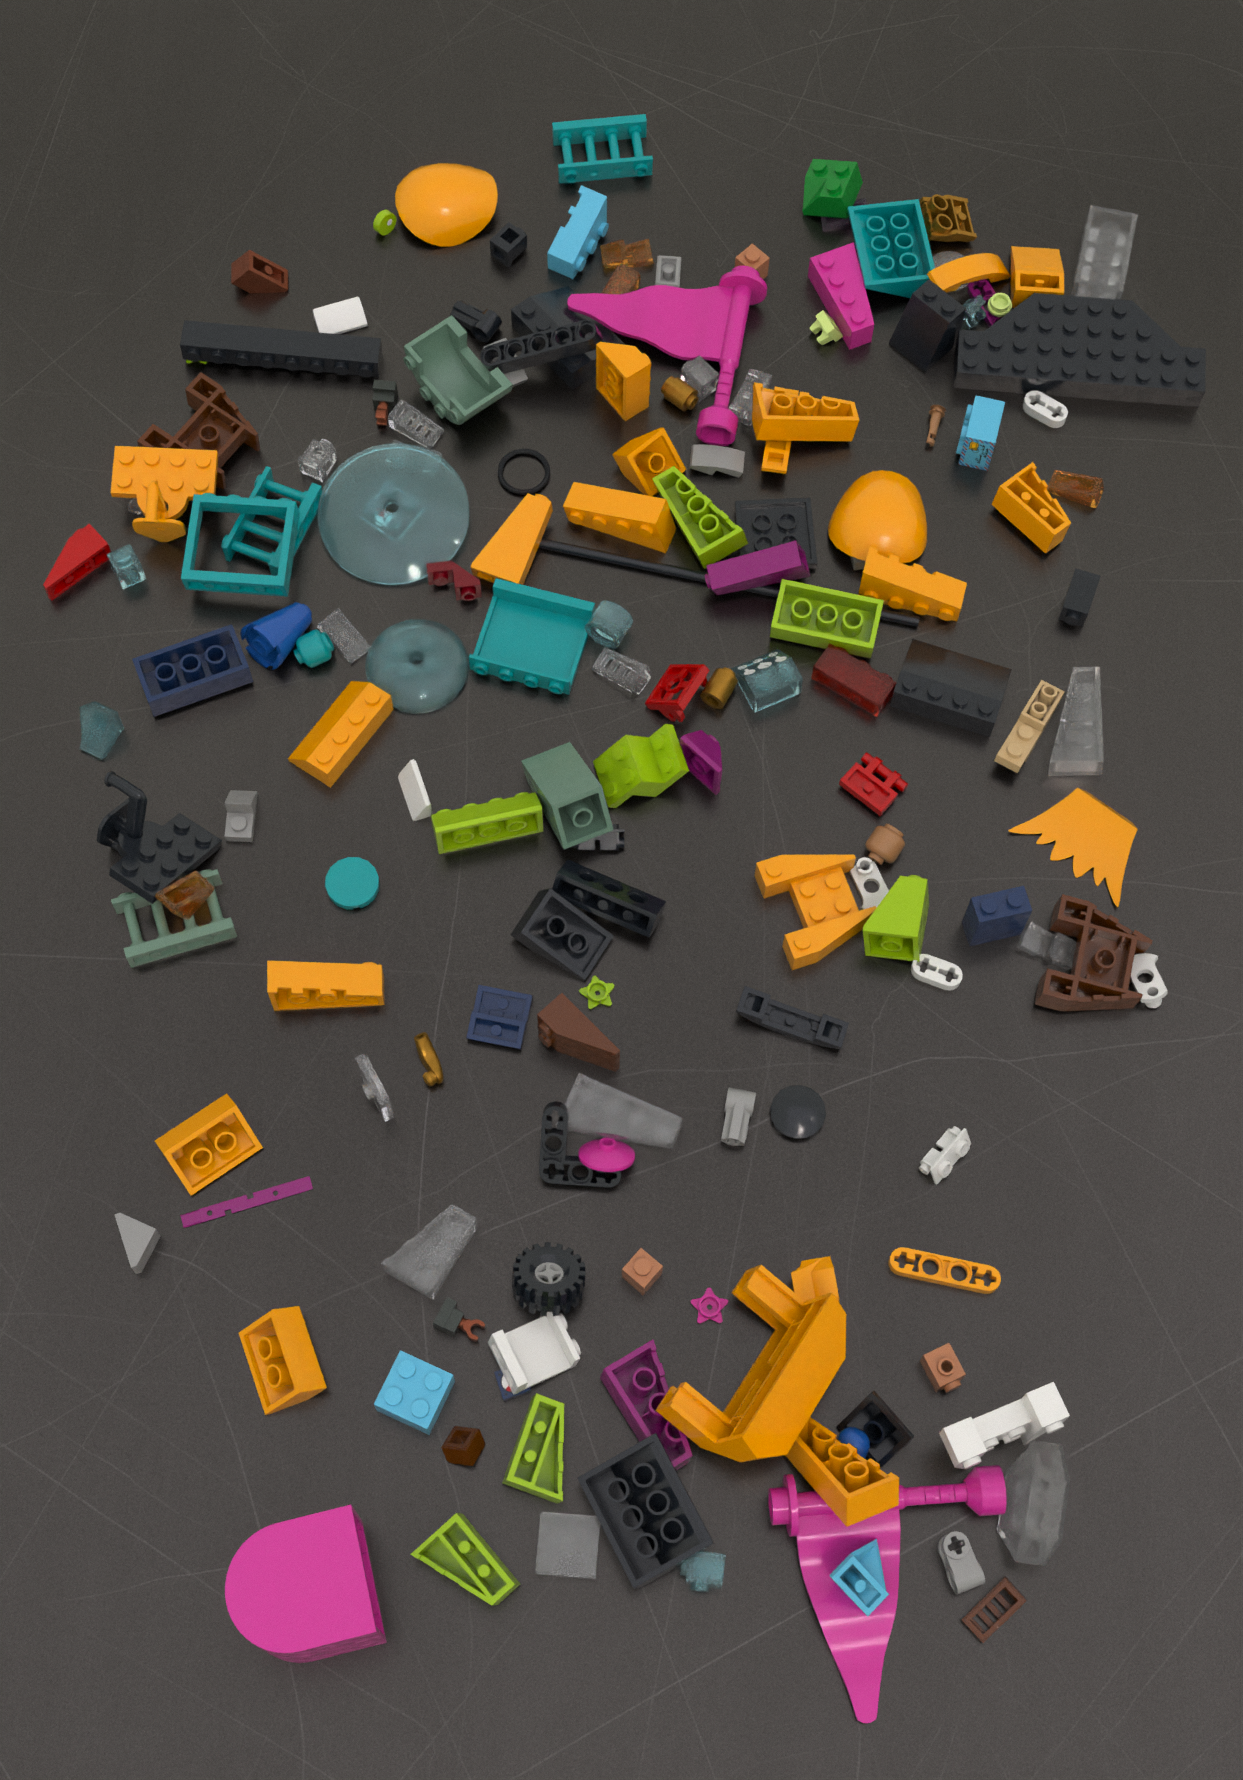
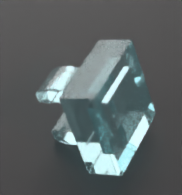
(973, 308)

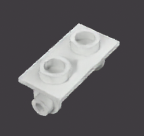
(953, 1145)

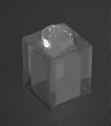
(700, 376)

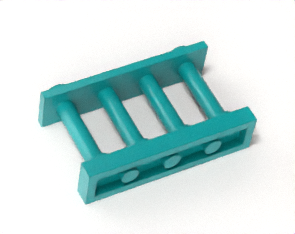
(599, 130)
(308, 509)

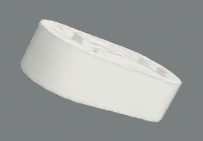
(1045, 409)
(935, 978)

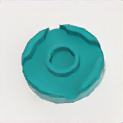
(352, 883)

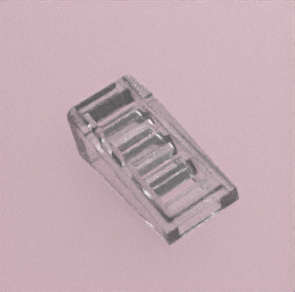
(403, 413)
(635, 679)

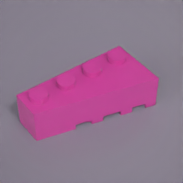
(842, 290)

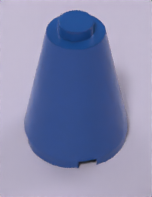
(276, 634)

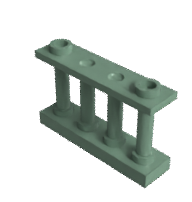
(171, 944)

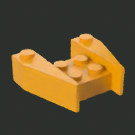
(820, 899)

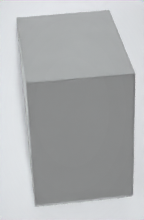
(138, 1240)

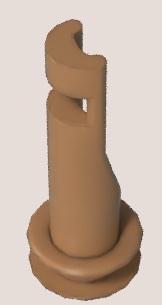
(936, 412)

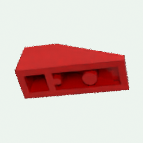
(79, 557)

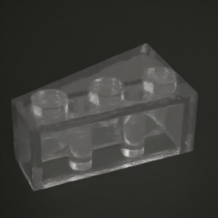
(432, 1252)

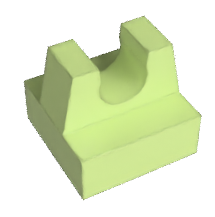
(827, 326)

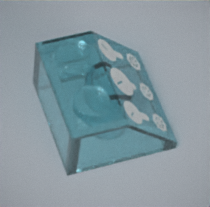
(768, 679)

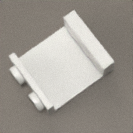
(535, 1351)

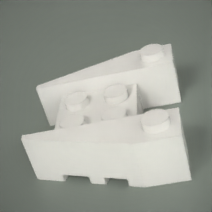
(1025, 1419)

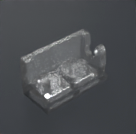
(743, 400)

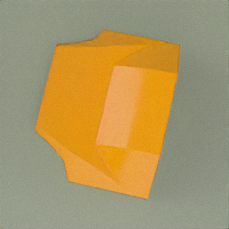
(815, 1278)

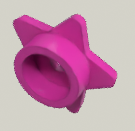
(717, 1304)

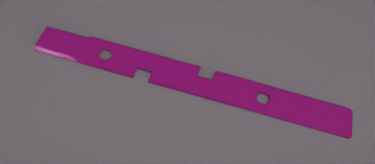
(242, 1203)

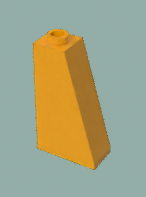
(515, 543)

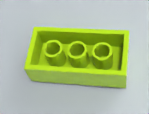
(826, 617)

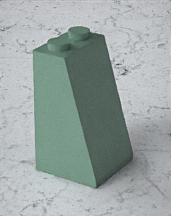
(568, 795)

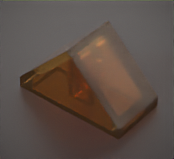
(186, 895)

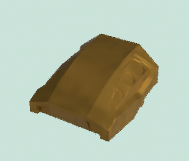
(947, 218)

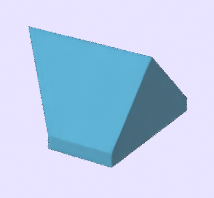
(862, 1577)

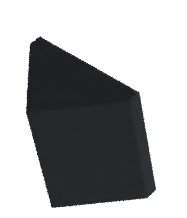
(881, 1425)

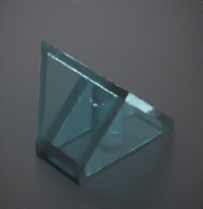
(99, 728)

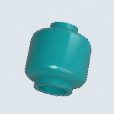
(313, 648)

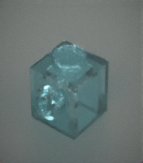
(126, 566)
(704, 1571)

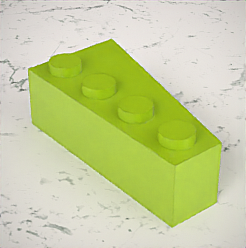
(700, 521)

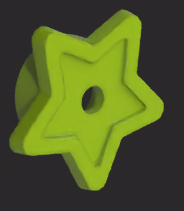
(597, 985)

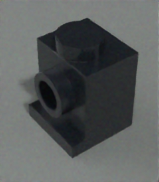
(508, 244)

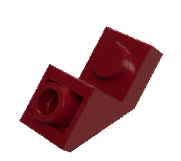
(466, 585)

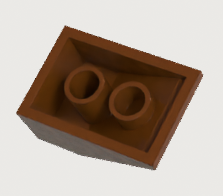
(575, 1035)

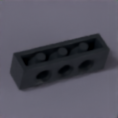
(609, 898)

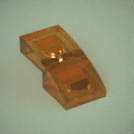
(631, 255)

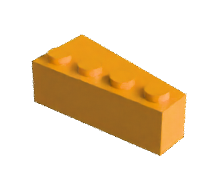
(622, 514)
(911, 587)
(842, 1477)

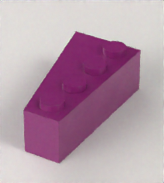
(637, 1388)

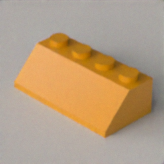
(342, 731)

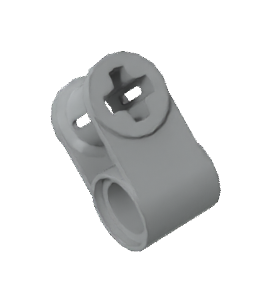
(960, 1565)

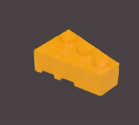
(1032, 509)

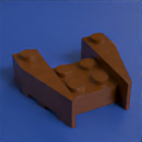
(212, 427)
(1099, 964)

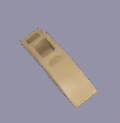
(1029, 726)

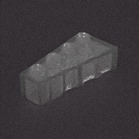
(610, 1113)

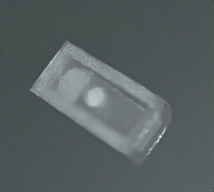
(344, 636)

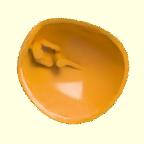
(446, 202)
(880, 513)

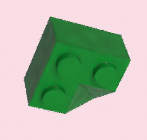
(831, 188)

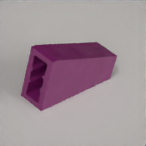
(758, 569)

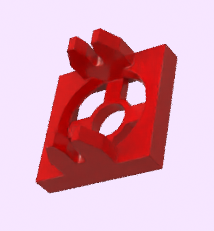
(673, 709)

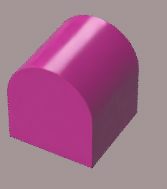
(306, 1588)

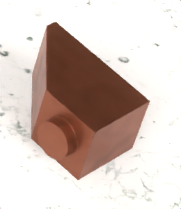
(258, 274)

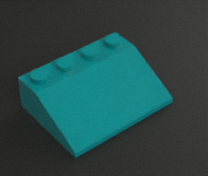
(892, 246)

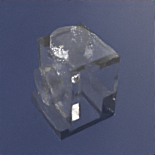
(318, 459)

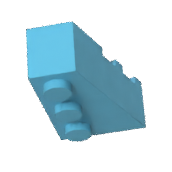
(580, 234)

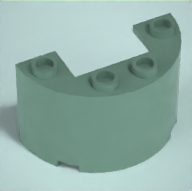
(452, 373)

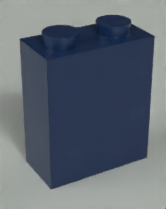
(996, 915)

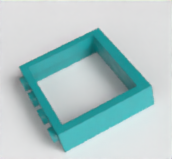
(241, 582)

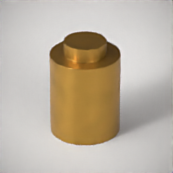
(719, 688)

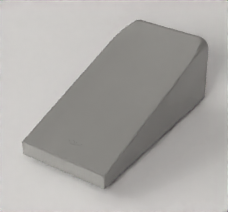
(668, 271)

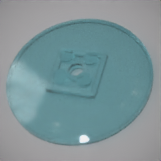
(396, 544)

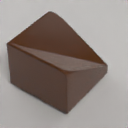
(463, 1445)

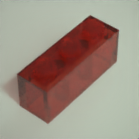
(853, 679)

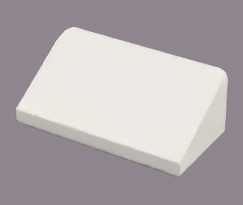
(340, 317)
(415, 791)

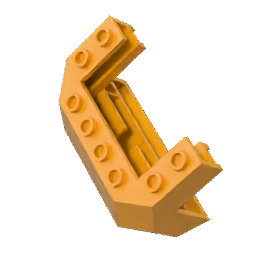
(781, 1383)

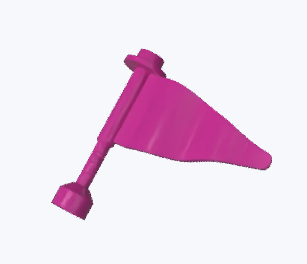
(685, 326)
(823, 1544)

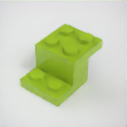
(640, 766)

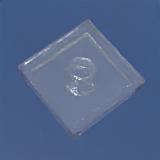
(373, 1087)
(567, 1545)

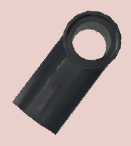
(482, 324)

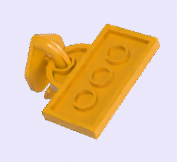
(162, 479)

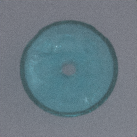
(424, 685)

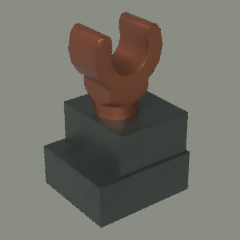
(384, 399)
(451, 1319)

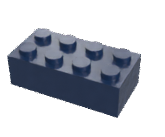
(192, 670)

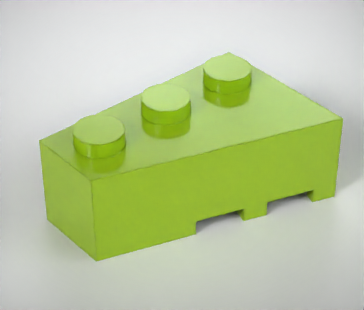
(538, 1452)
(468, 1560)

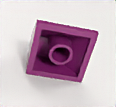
(703, 758)

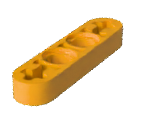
(943, 1275)

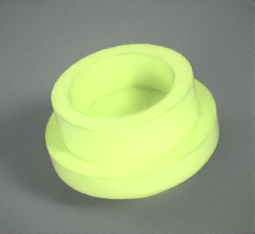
(999, 304)

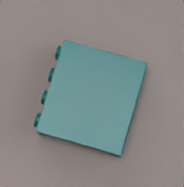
(532, 637)

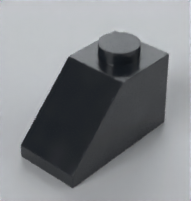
(1079, 597)

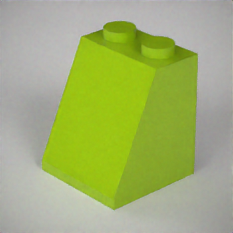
(899, 921)

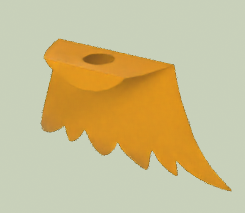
(1089, 832)

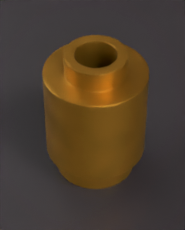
(680, 393)

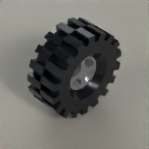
(548, 1279)

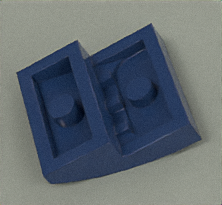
(499, 1017)

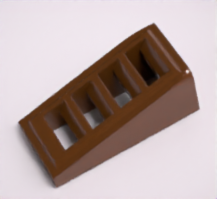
(986, 1601)

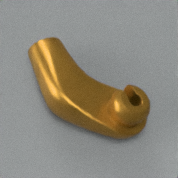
(429, 1059)

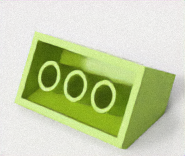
(487, 822)

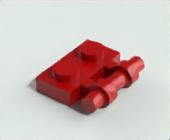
(868, 788)

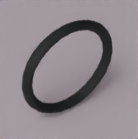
(523, 451)

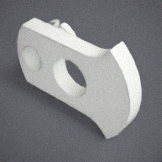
(861, 876)
(1154, 990)

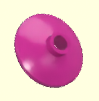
(606, 1155)

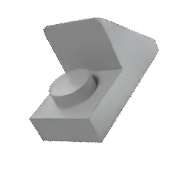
(240, 815)

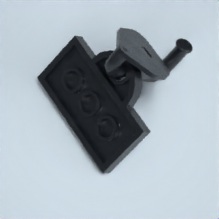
(151, 852)

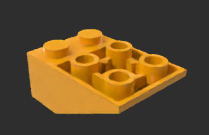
(1035, 272)

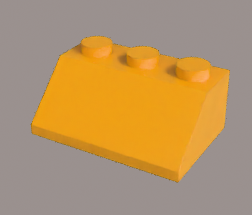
(623, 377)
(208, 1144)
(282, 1359)

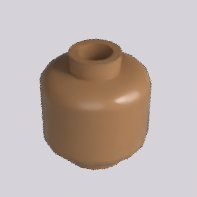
(885, 844)

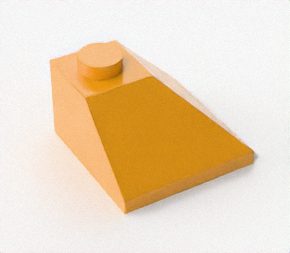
(646, 458)

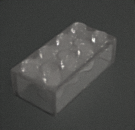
(1104, 253)

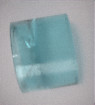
(609, 624)

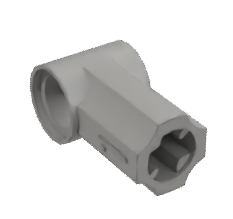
(738, 1111)

